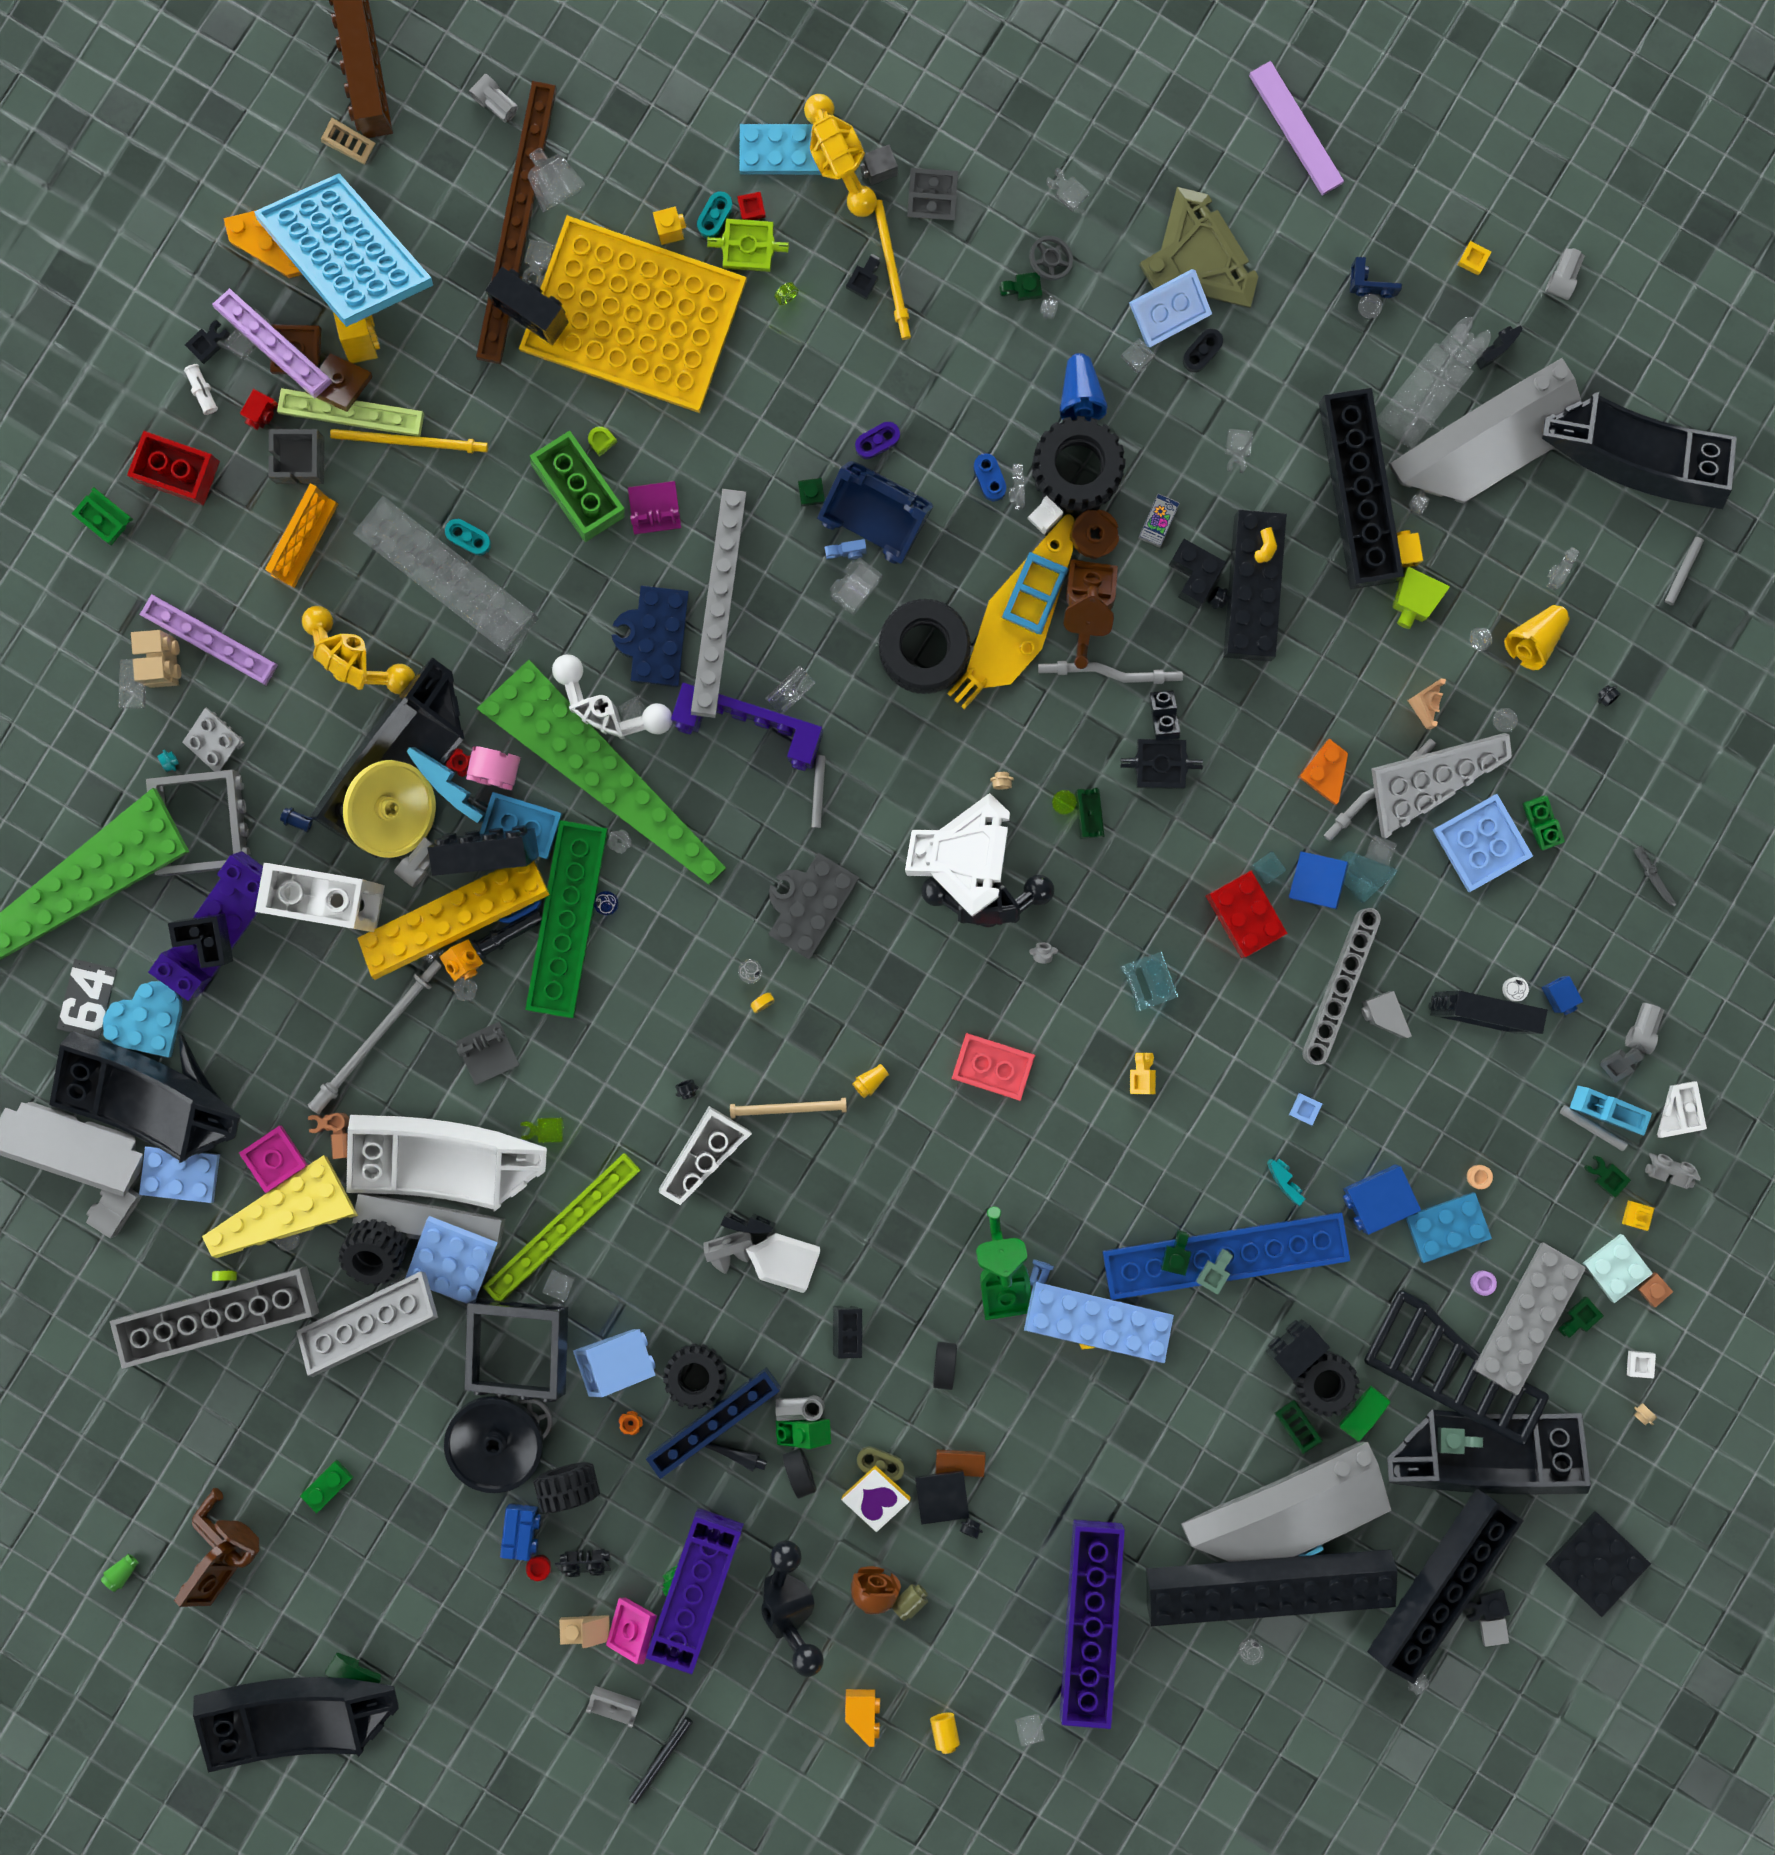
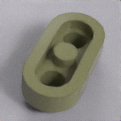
(881, 1460)

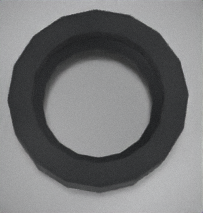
(945, 1365)
(799, 1473)

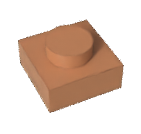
(1654, 1290)

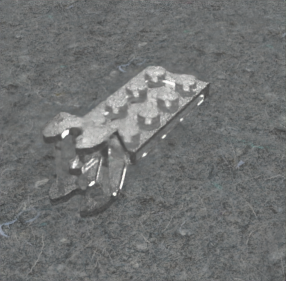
(1433, 384)

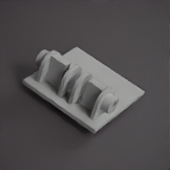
(212, 740)

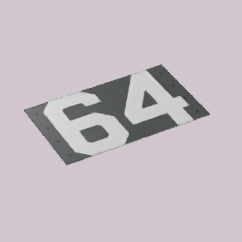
(86, 998)

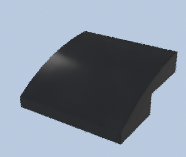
(755, 1225)
(942, 1497)

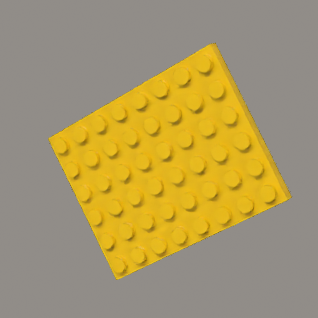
(637, 313)

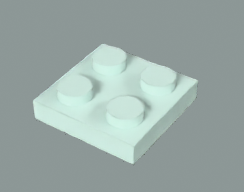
(1617, 1268)

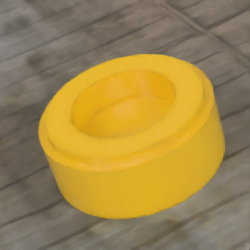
(762, 1002)

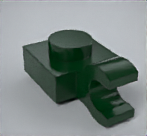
(1026, 287)
(1177, 1258)
(1583, 1316)

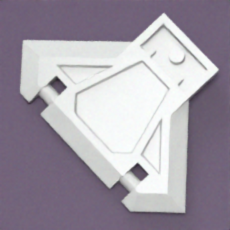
(964, 854)

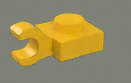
(1143, 1079)

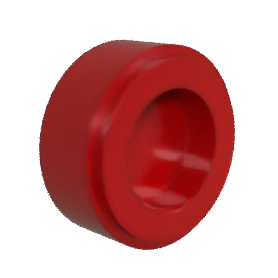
(538, 1568)

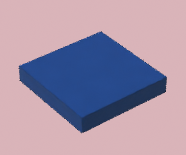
(1318, 880)

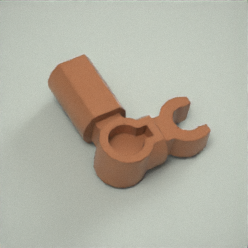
(337, 1123)

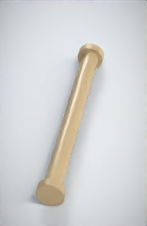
(787, 1108)

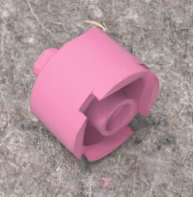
(493, 767)

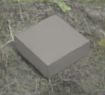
(1494, 1632)

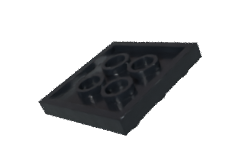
(1598, 1564)

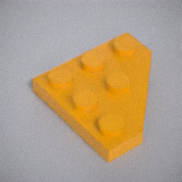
(249, 235)

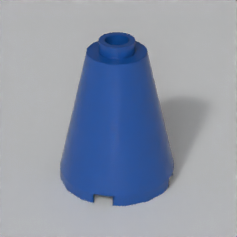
(1082, 390)

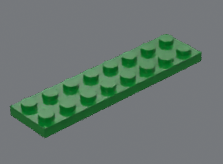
(566, 919)

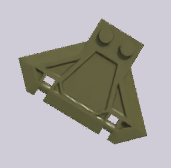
(1204, 247)

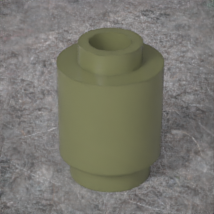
(910, 1602)

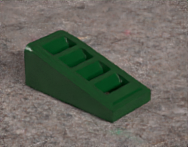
(1309, 1445)

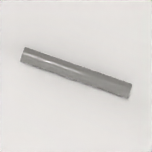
(1684, 571)
(818, 791)
(1593, 1128)

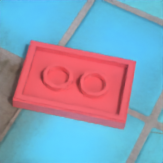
(993, 1066)

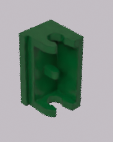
(1089, 813)

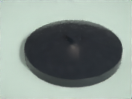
(493, 1444)

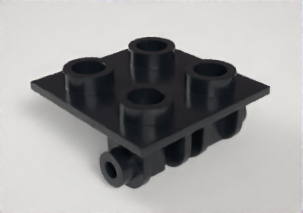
(572, 1567)

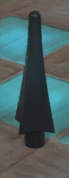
(745, 1458)

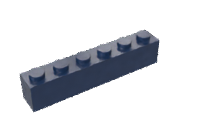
(713, 1423)

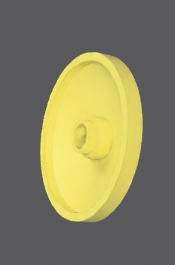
(389, 808)

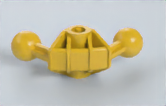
(838, 152)
(346, 655)

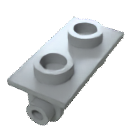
(1682, 1173)

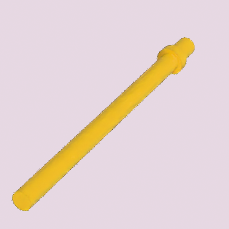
(469, 446)

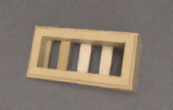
(326, 139)

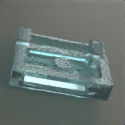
(1157, 980)

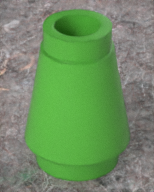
(119, 1573)

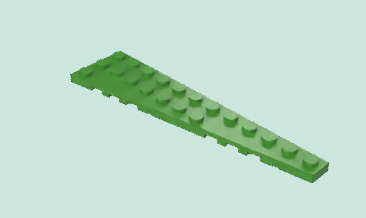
(541, 720)
(109, 862)

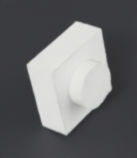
(1641, 1364)

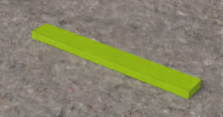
(561, 1228)

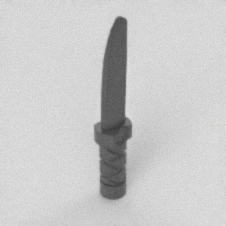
(1651, 872)

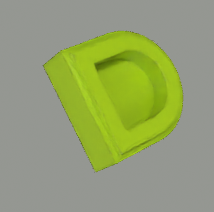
(601, 440)

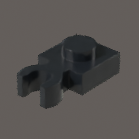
(205, 344)
(1491, 1606)

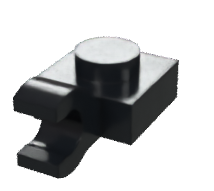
(864, 279)

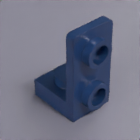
(1362, 287)

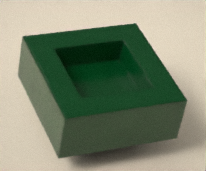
(811, 492)

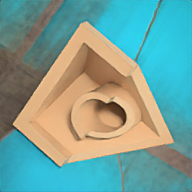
(1427, 703)

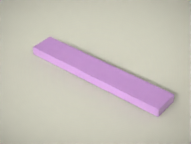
(1296, 128)
(272, 343)
(208, 639)

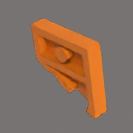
(1327, 771)

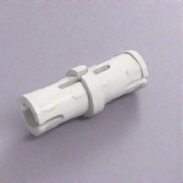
(200, 389)

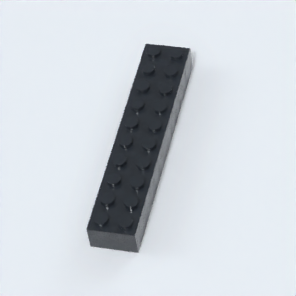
(1271, 1587)

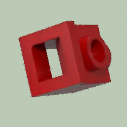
(258, 410)

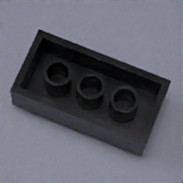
(483, 851)

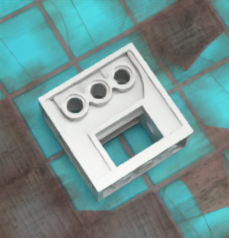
(319, 897)

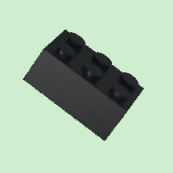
(527, 305)

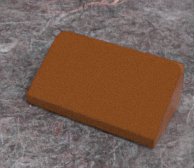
(953, 1460)

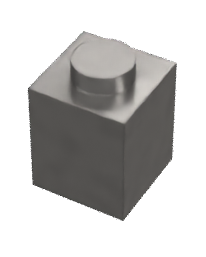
(879, 165)

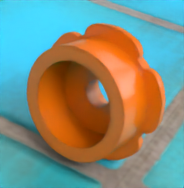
(630, 1429)

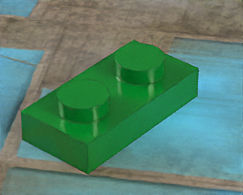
(326, 1486)

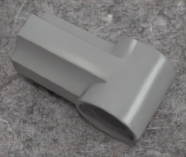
(489, 95)
(1564, 278)
(413, 868)
(1645, 1028)
(796, 1408)

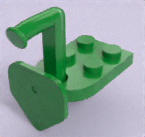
(1004, 1277)

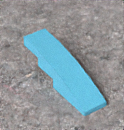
(440, 779)

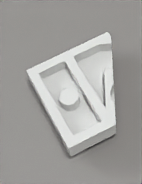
(1682, 1111)

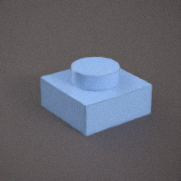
(1305, 1109)

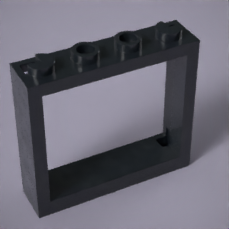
(1488, 1012)
(559, 1319)

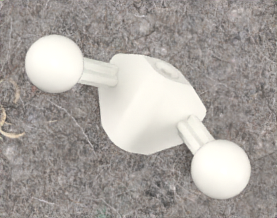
(569, 670)

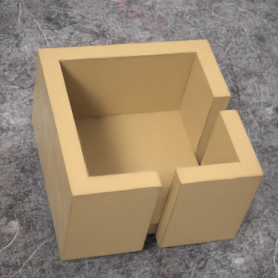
(161, 665)

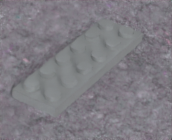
(1529, 1318)
(367, 1324)

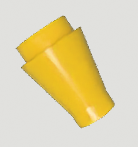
(870, 1081)

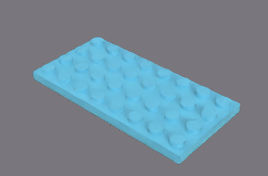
(343, 249)

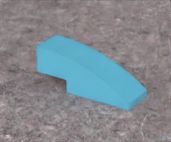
(1610, 1110)

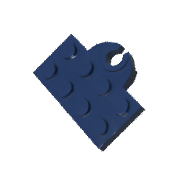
(655, 635)

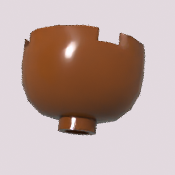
(874, 1591)

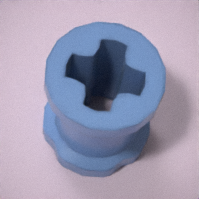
(1038, 1266)

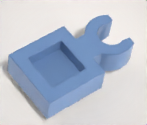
(850, 549)

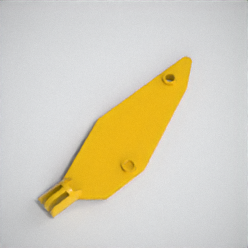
(1005, 647)

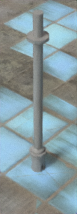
(330, 1090)

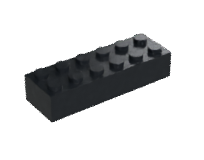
(1254, 588)

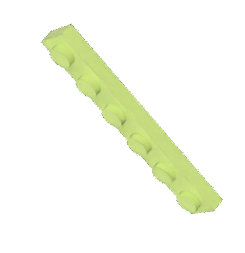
(359, 415)

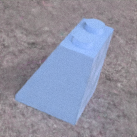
(615, 1363)

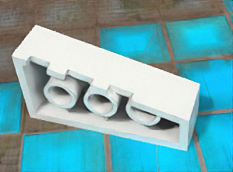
(705, 1150)

